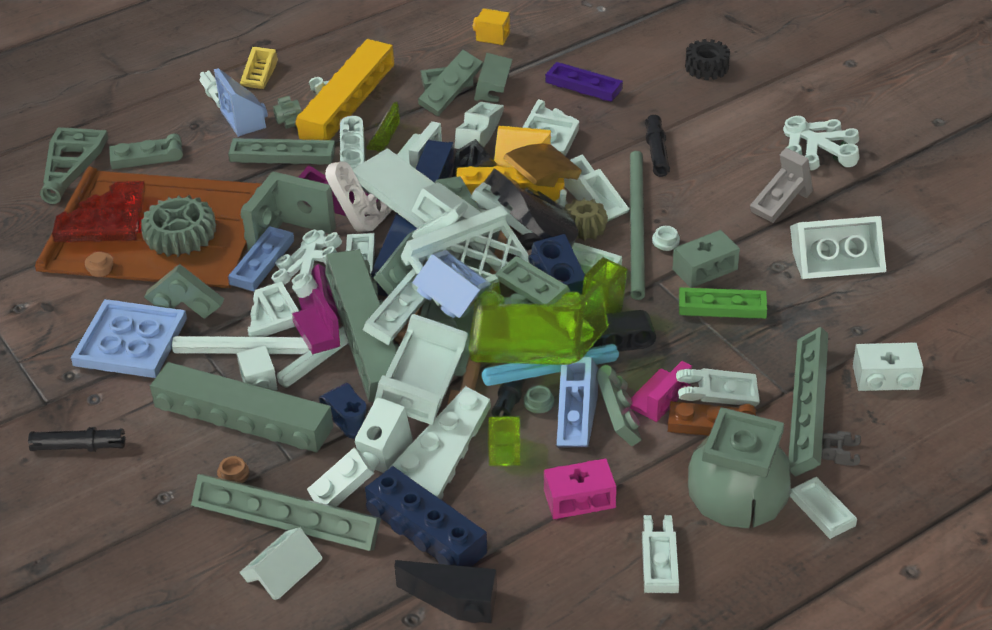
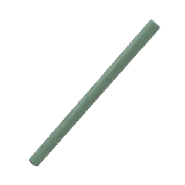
(637, 226)

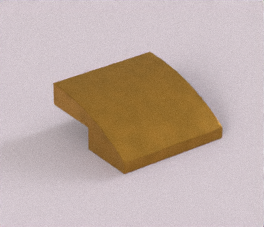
(542, 164)

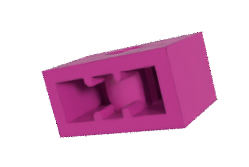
(579, 488)

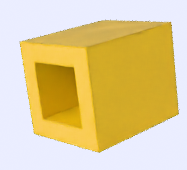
(492, 26)

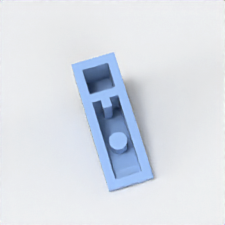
(577, 403)

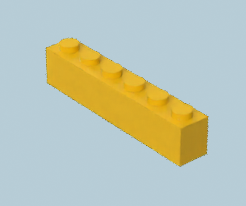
(345, 91)

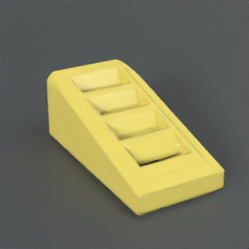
(257, 56)

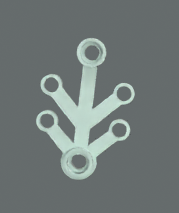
(797, 128)
(304, 259)

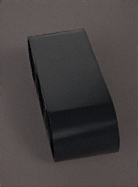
(628, 331)

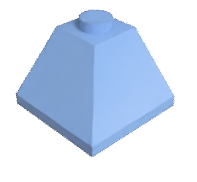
(239, 105)

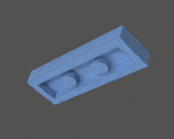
(261, 258)

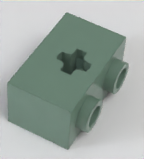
(705, 258)

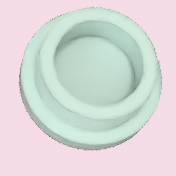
(666, 238)

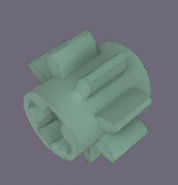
(286, 111)

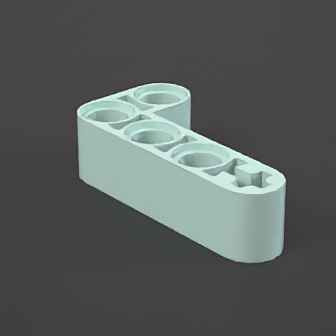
(352, 142)

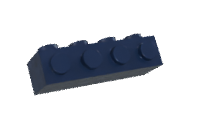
(425, 519)

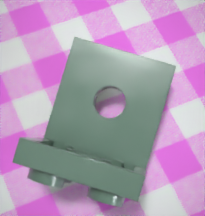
(282, 200)

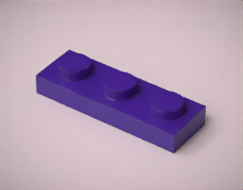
(584, 81)

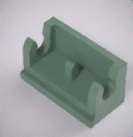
(492, 77)

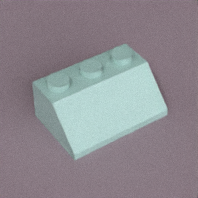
(838, 247)

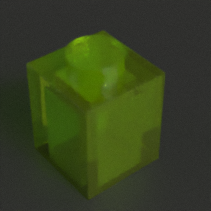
(504, 441)

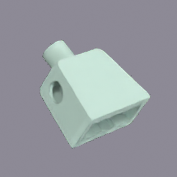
(384, 434)

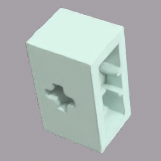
(887, 366)

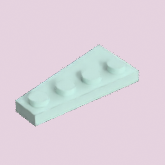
(440, 446)

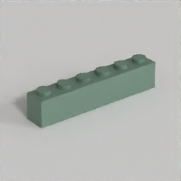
(356, 302)
(242, 406)

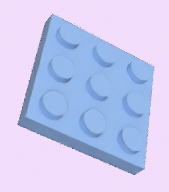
(129, 338)

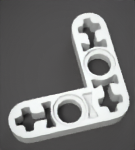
(342, 181)

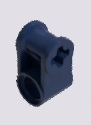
(346, 408)

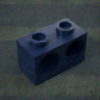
(562, 266)

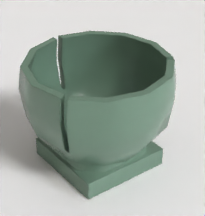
(738, 465)

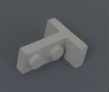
(791, 180)

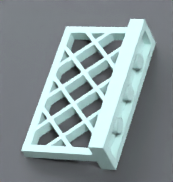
(462, 233)

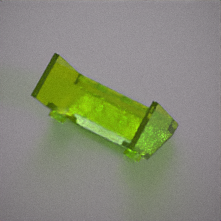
(536, 332)

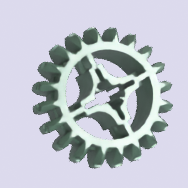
(178, 225)

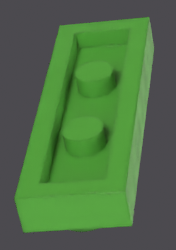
(722, 302)

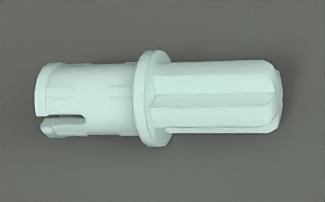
(209, 83)

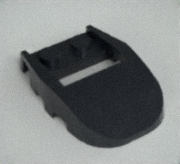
(533, 208)

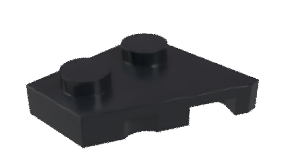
(472, 155)

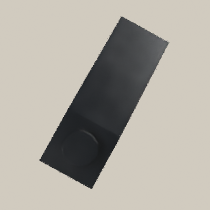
(453, 589)

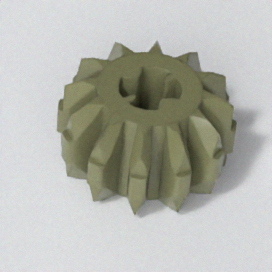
(589, 218)

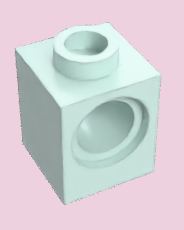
(257, 368)

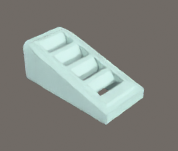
(442, 220)

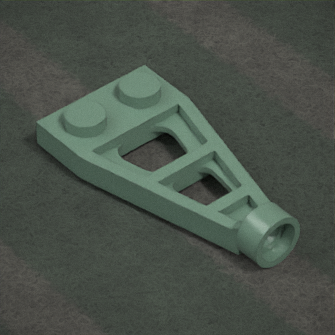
(69, 140)

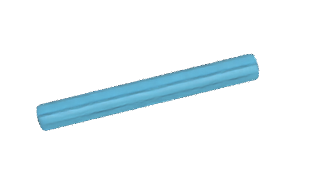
(519, 371)

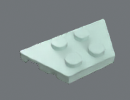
(562, 127)

